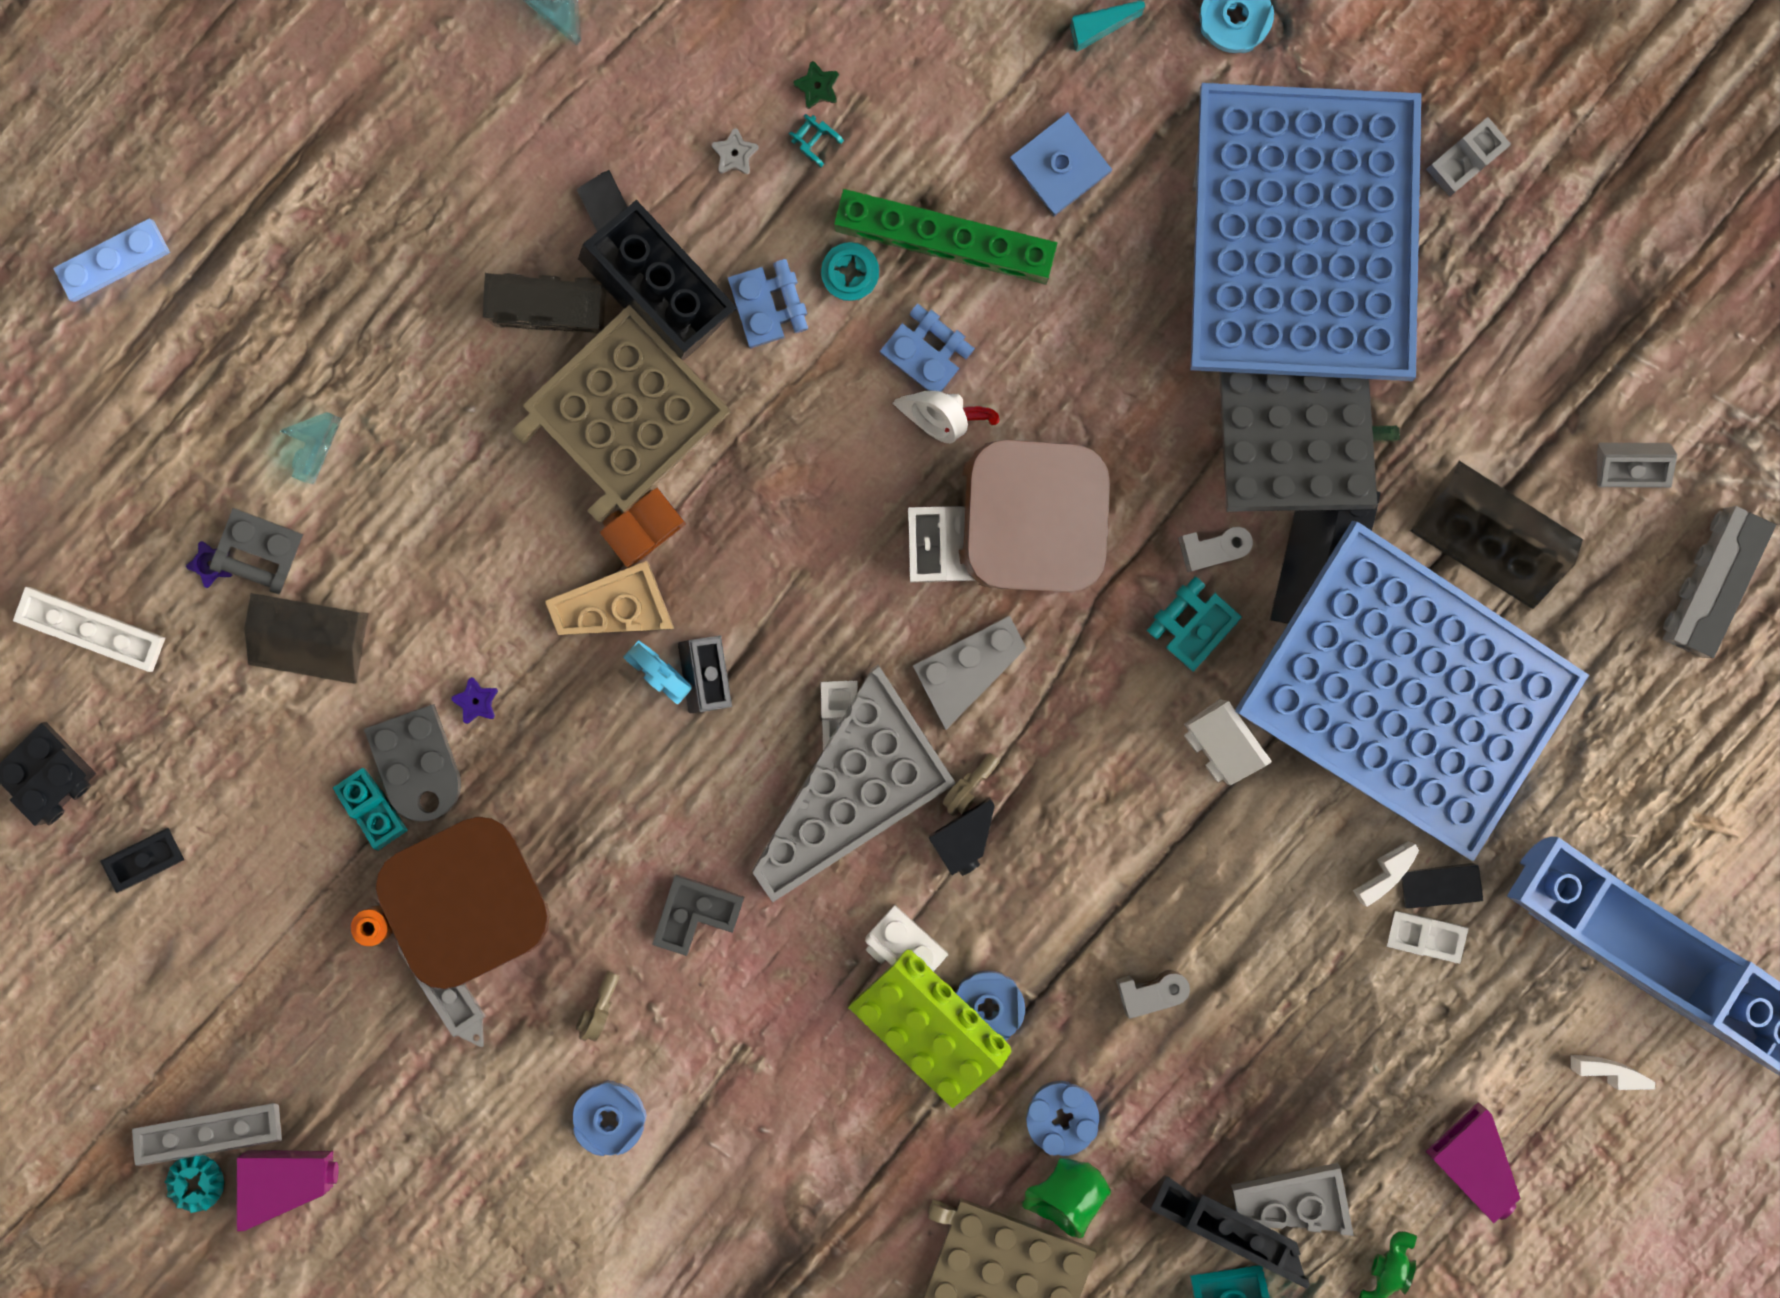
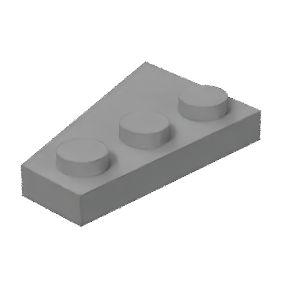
(968, 668)
(1298, 1199)

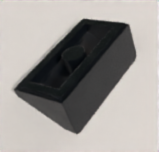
(602, 199)
(706, 672)

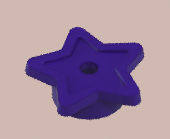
(201, 567)
(485, 698)

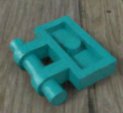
(1202, 632)

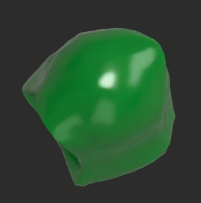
(1069, 1196)

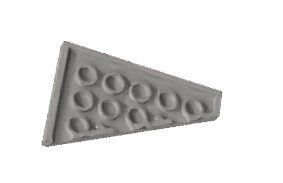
(862, 783)

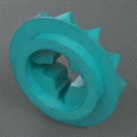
(839, 258)
(210, 1181)

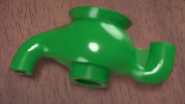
(1393, 1268)

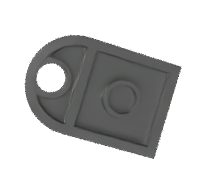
(415, 759)

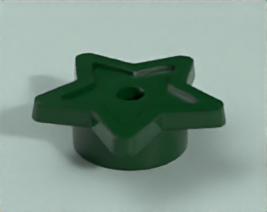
(824, 93)

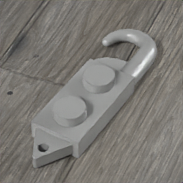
(456, 1009)

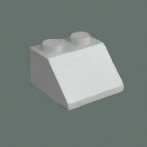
(1226, 743)

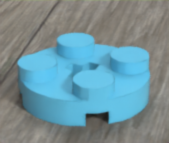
(1240, 36)
(658, 672)

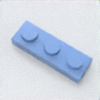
(111, 260)

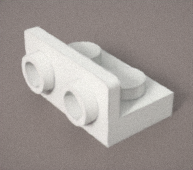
(899, 933)

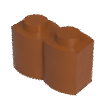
(642, 527)

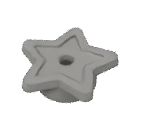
(738, 162)

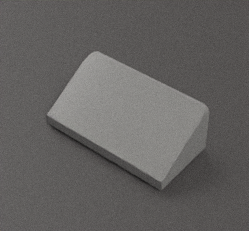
(1635, 464)

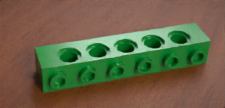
(945, 236)

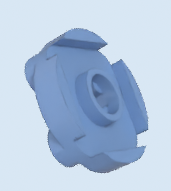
(1002, 992)
(587, 1119)
(1081, 1128)

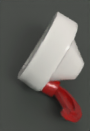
(943, 414)

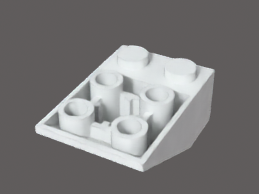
(935, 544)

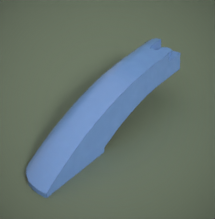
(1652, 948)

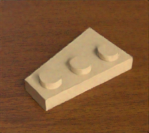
(612, 604)

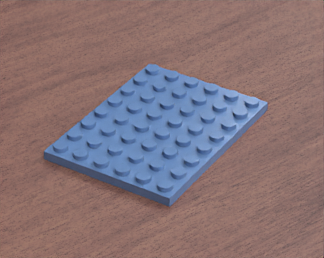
(1306, 232)
(1411, 691)

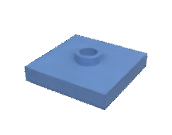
(1060, 164)

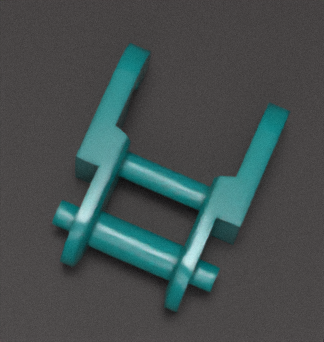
(822, 129)

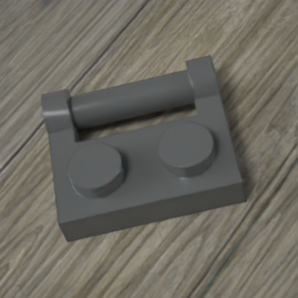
(260, 539)

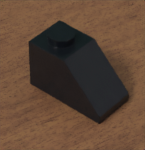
(964, 838)

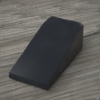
(142, 860)
(1442, 886)

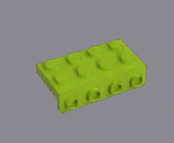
(931, 1029)

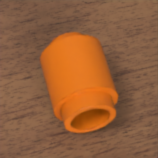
(361, 930)

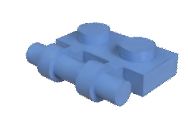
(757, 308)
(920, 359)

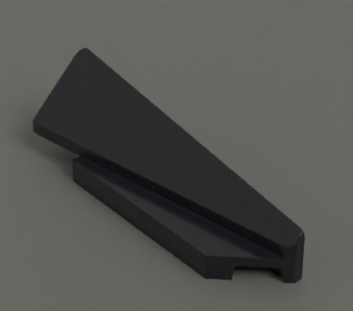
(1227, 1228)

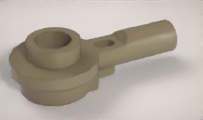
(960, 796)
(593, 1021)

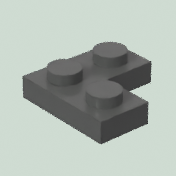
(694, 903)

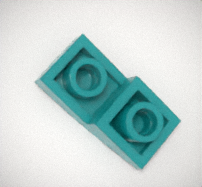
(370, 808)

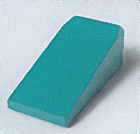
(1095, 25)

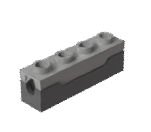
(1718, 581)

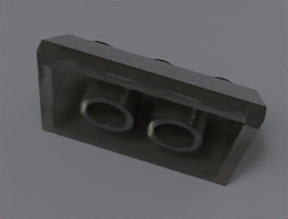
(304, 637)

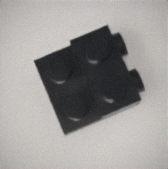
(44, 775)

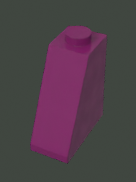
(1477, 1163)
(280, 1181)

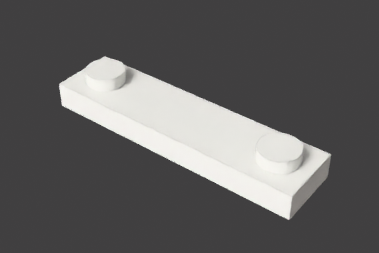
(89, 629)

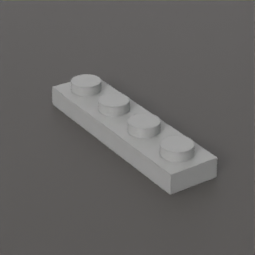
(206, 1134)

